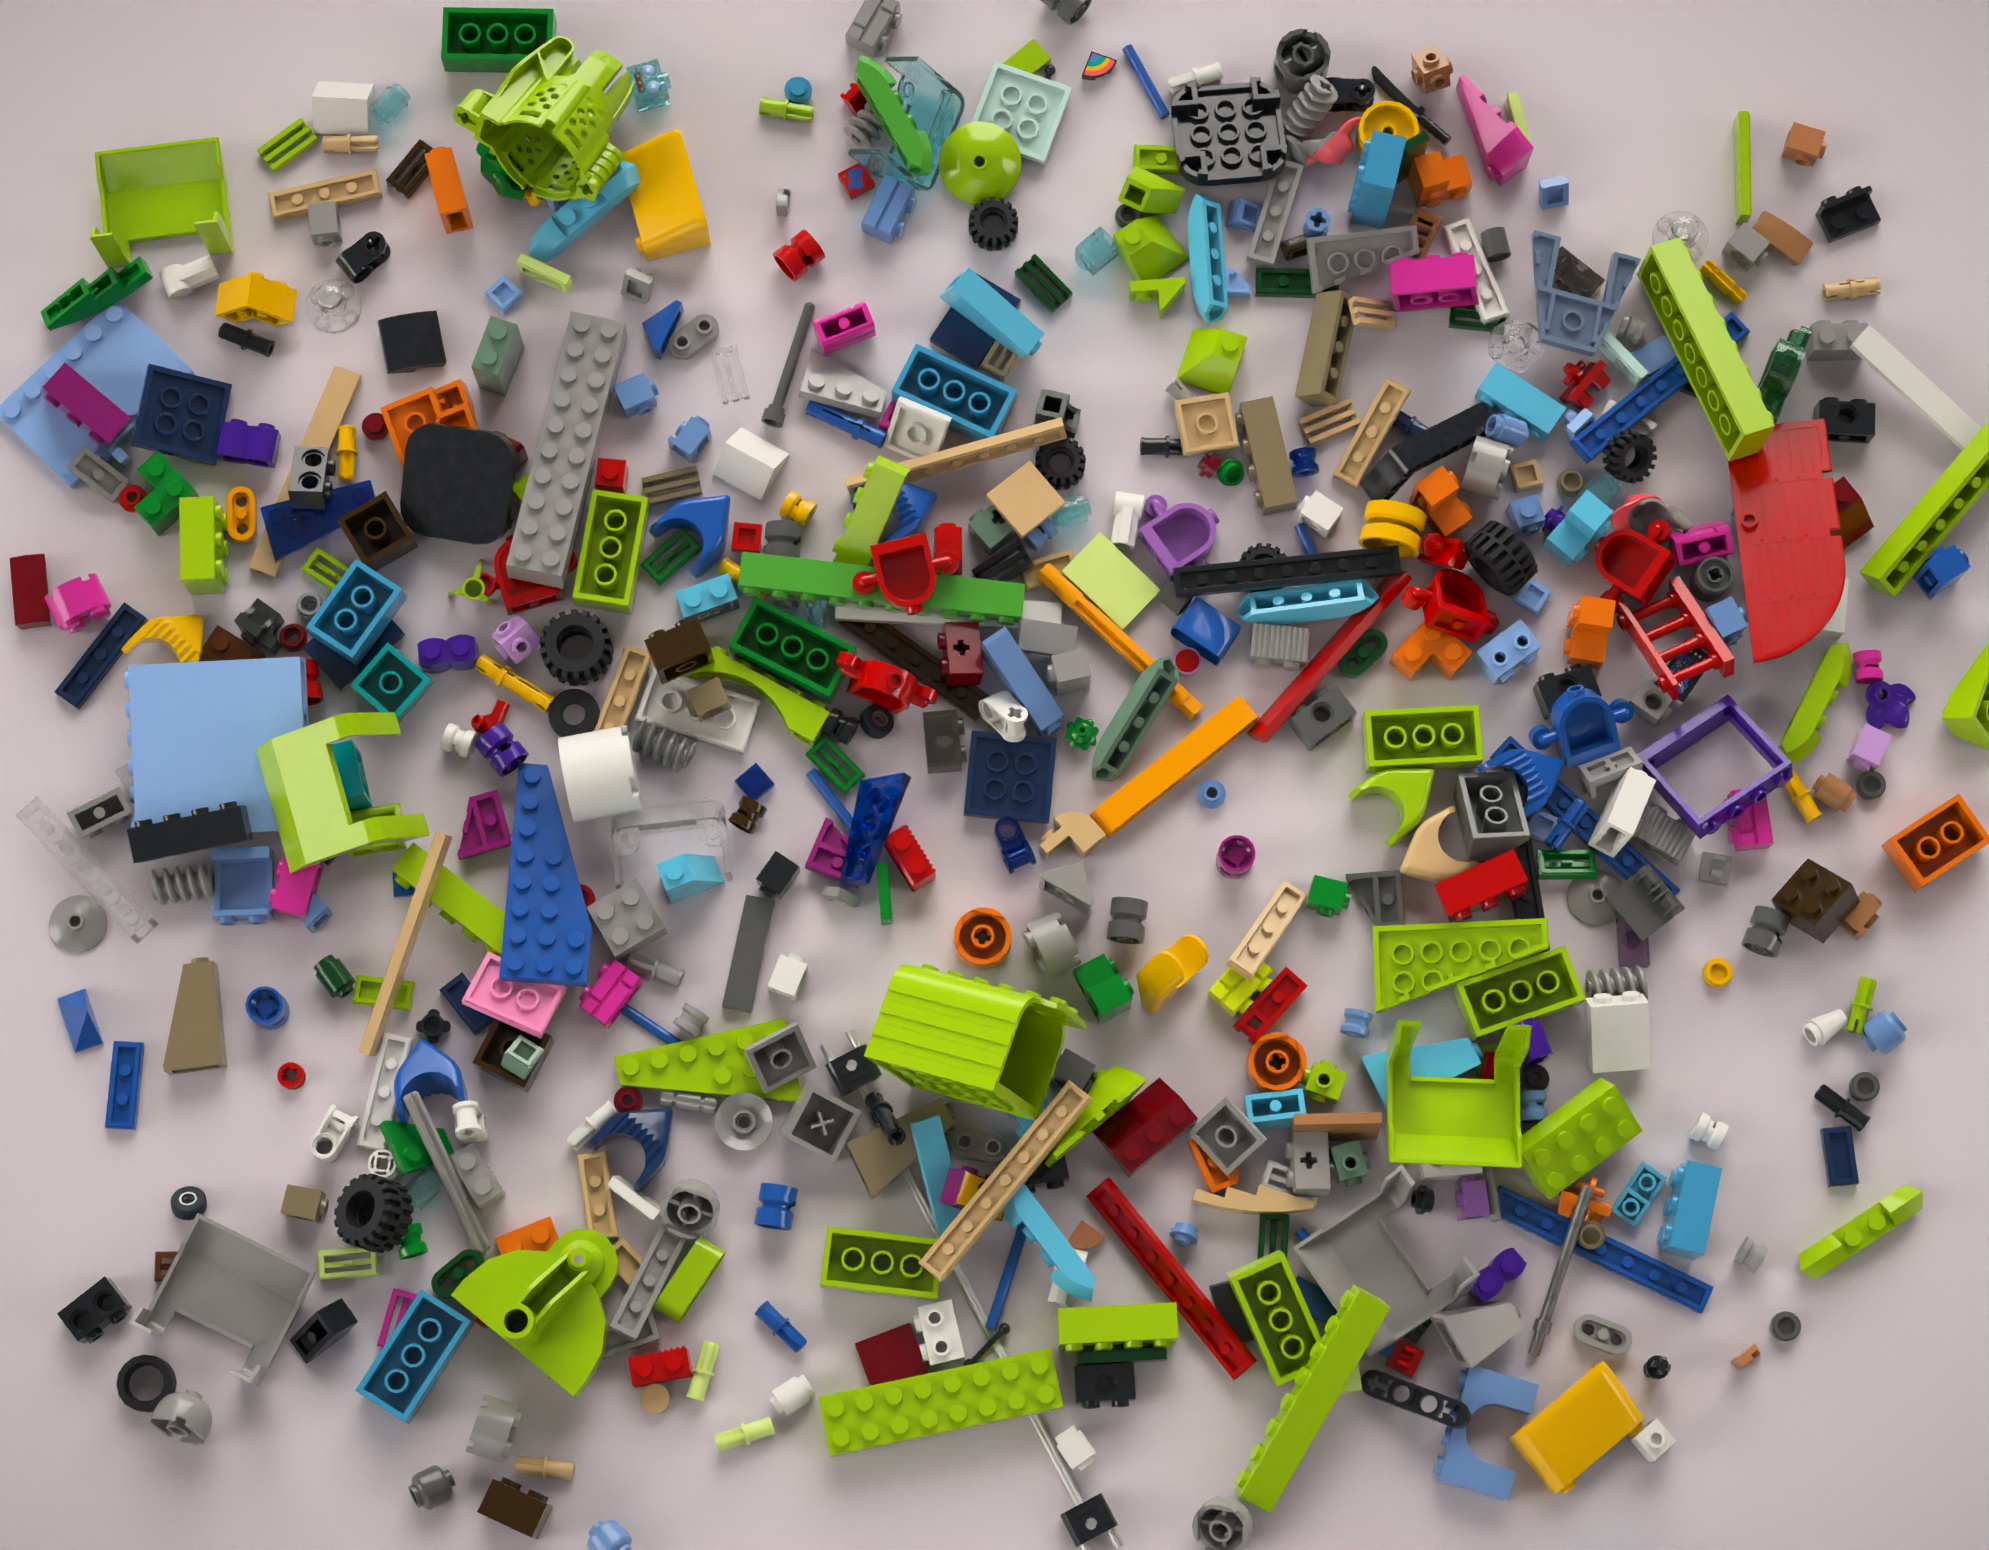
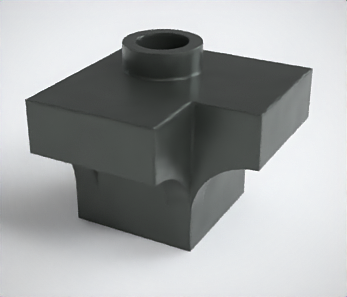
(1057, 405)
(260, 626)

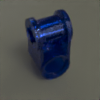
(1013, 846)

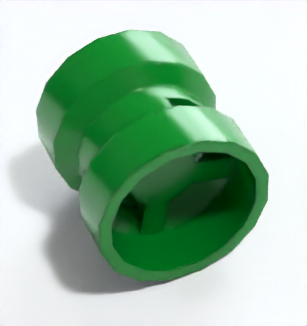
(411, 1244)

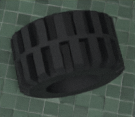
(1500, 558)
(569, 626)
(373, 1213)

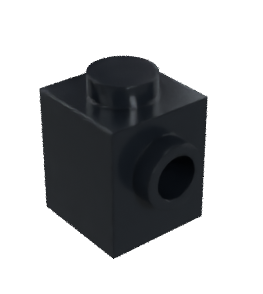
(777, 876)

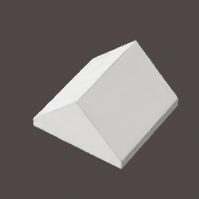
(342, 108)
(750, 463)

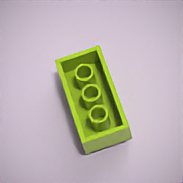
(611, 551)
(1422, 738)
(1518, 992)
(1577, 1137)
(877, 1264)
(1275, 1314)
(1117, 1326)

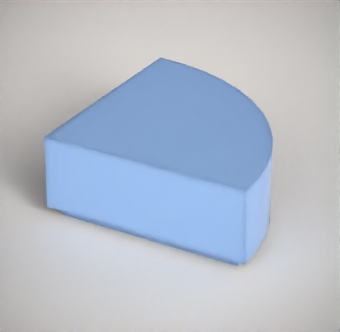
(1236, 285)

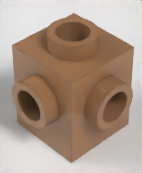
(1431, 69)

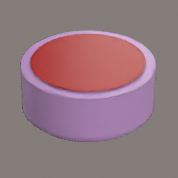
(1187, 661)

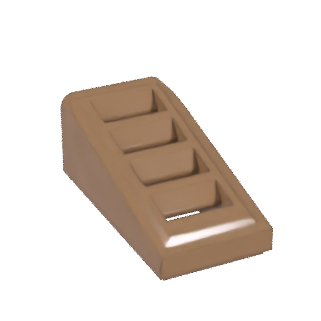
(1429, 218)

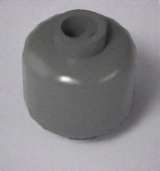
(431, 1487)

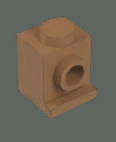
(1862, 916)

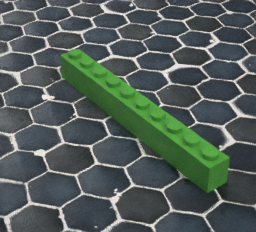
(832, 582)

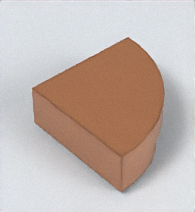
(1085, 1237)
(1746, 1356)

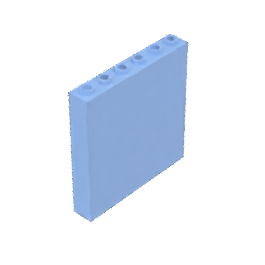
(201, 731)

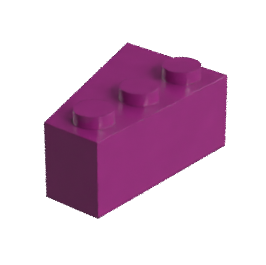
(85, 406)

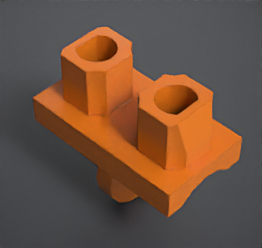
(1596, 1209)

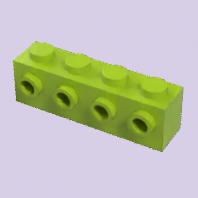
(872, 511)

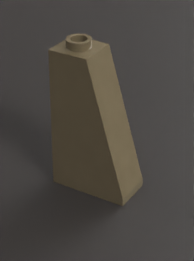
(197, 1023)
(883, 1163)

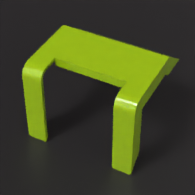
(162, 195)
(311, 797)
(1455, 1117)

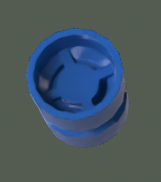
(267, 1008)
(776, 1206)

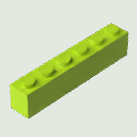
(455, 900)

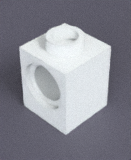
(1319, 513)
(788, 976)
(1652, 1440)

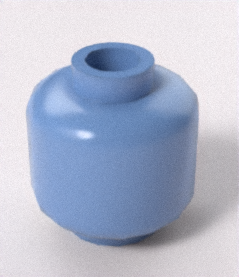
(1884, 1032)
(609, 1536)

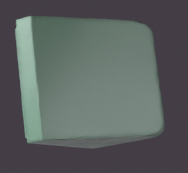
(521, 1057)

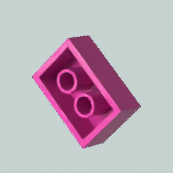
(1434, 282)

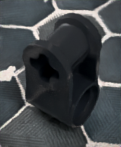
(1349, 94)
(362, 259)

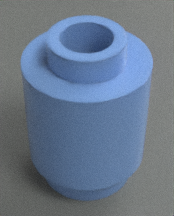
(1507, 430)

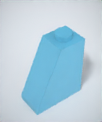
(689, 875)

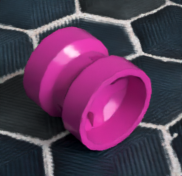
(1867, 666)

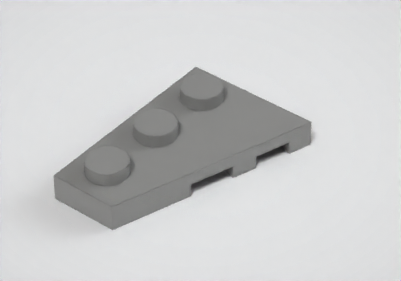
(840, 387)

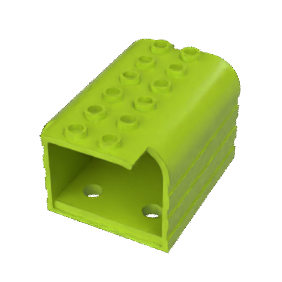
(970, 1039)

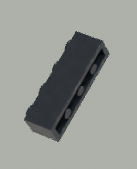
(189, 833)

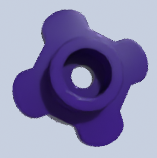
(1553, 519)

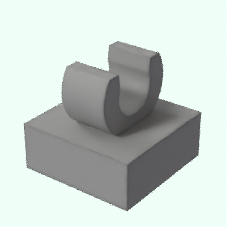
(637, 285)
(1714, 868)

